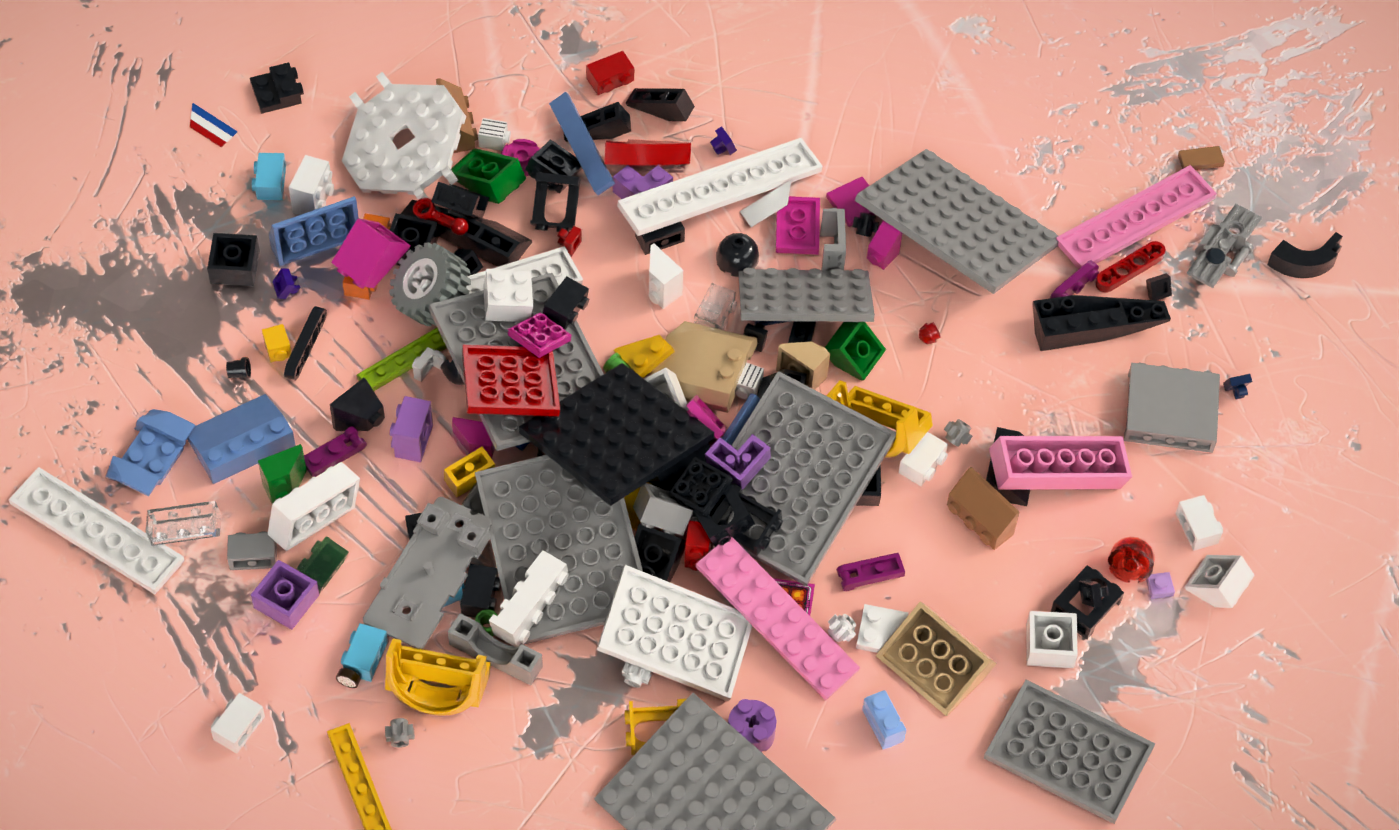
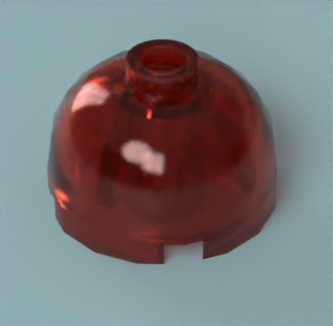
(1131, 559)

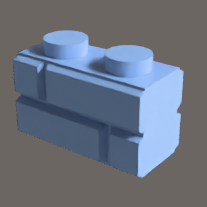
(884, 719)

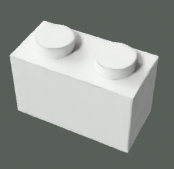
(923, 459)
(1199, 522)
(237, 722)

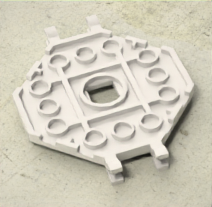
(432, 119)

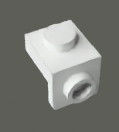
(424, 363)

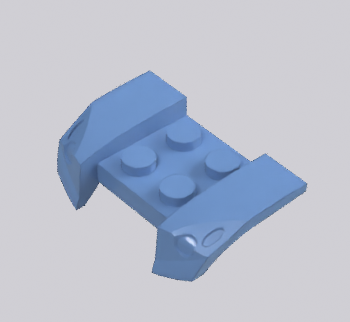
(152, 451)

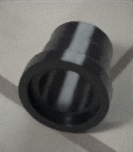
(239, 368)

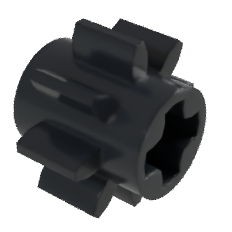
(865, 224)

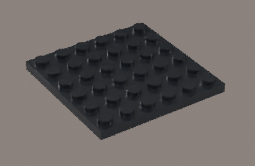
(617, 434)

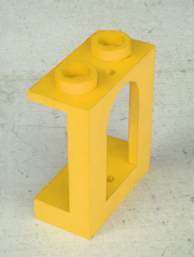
(645, 714)

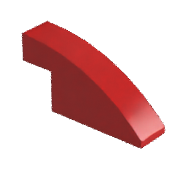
(647, 152)

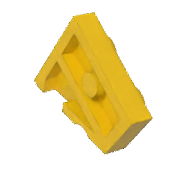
(645, 354)

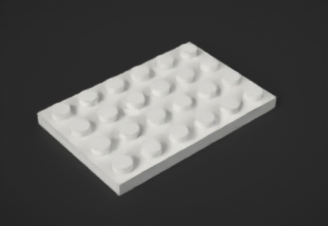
(675, 633)

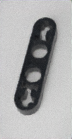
(305, 343)

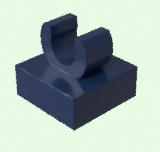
(1238, 385)

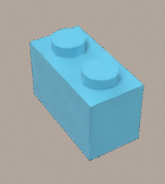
(270, 176)
(365, 651)

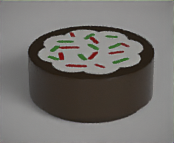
(348, 678)

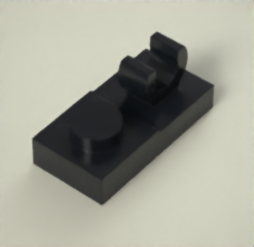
(802, 331)

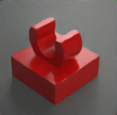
(570, 240)

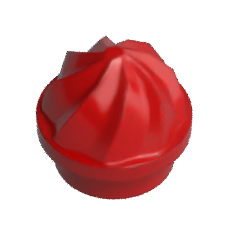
(929, 333)

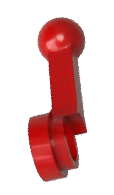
(459, 225)

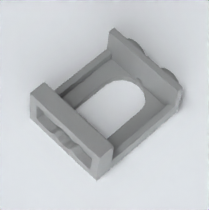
(833, 226)

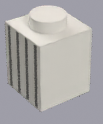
(493, 134)
(749, 381)

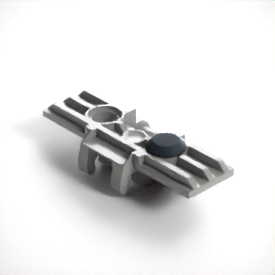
(1218, 241)

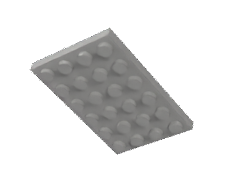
(805, 295)
(1069, 751)

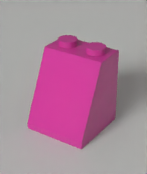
(369, 253)

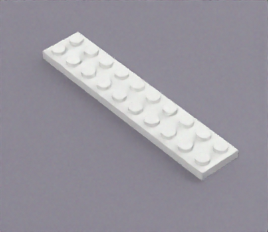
(719, 186)

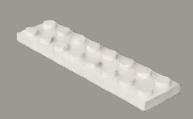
(96, 530)

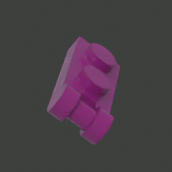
(334, 452)
(871, 571)

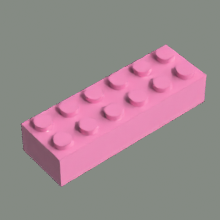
(1060, 462)

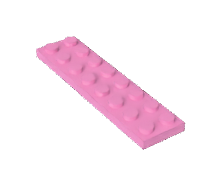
(1136, 217)
(778, 618)

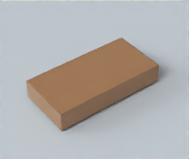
(1201, 158)

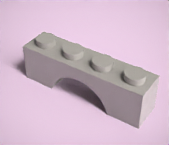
(515, 661)

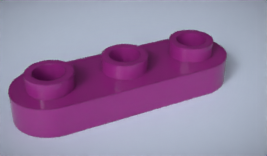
(1077, 281)

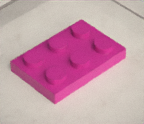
(798, 226)
(701, 411)

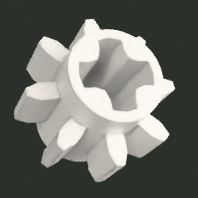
(841, 628)
(635, 675)

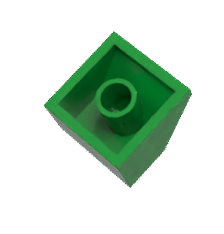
(855, 349)
(282, 472)

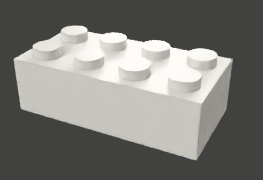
(313, 506)

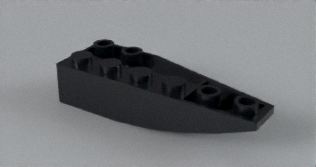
(485, 237)
(1093, 319)

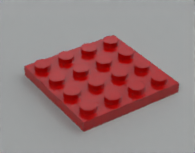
(509, 381)

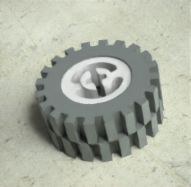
(427, 278)

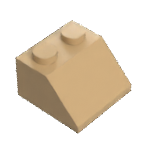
(805, 358)

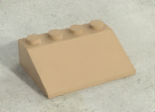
(935, 659)

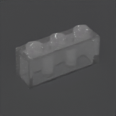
(183, 523)

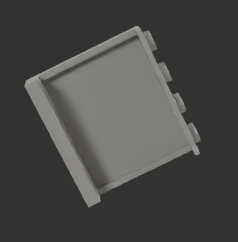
(1172, 407)

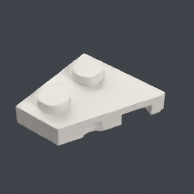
(878, 626)

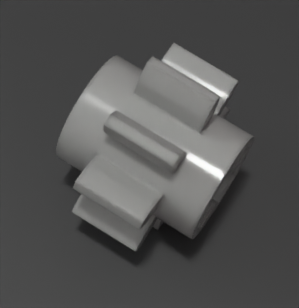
(958, 432)
(399, 732)

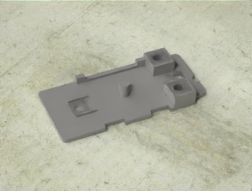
(428, 572)

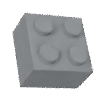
(660, 510)

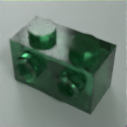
(324, 562)

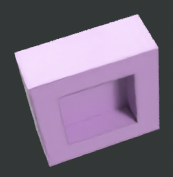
(1160, 585)

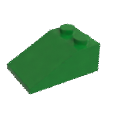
(489, 174)

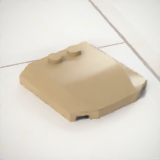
(708, 362)

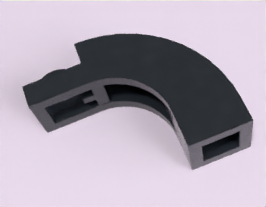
(1302, 263)

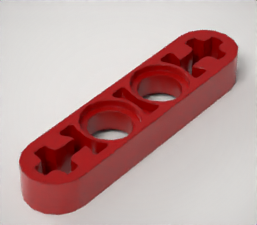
(1132, 268)

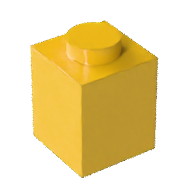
(276, 343)

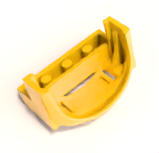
(908, 421)
(411, 664)

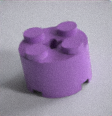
(759, 717)

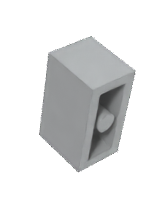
(251, 551)

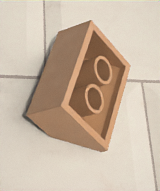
(468, 134)
(983, 509)

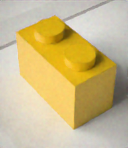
(461, 475)

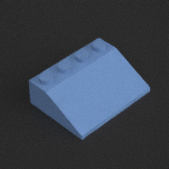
(313, 231)
(240, 438)

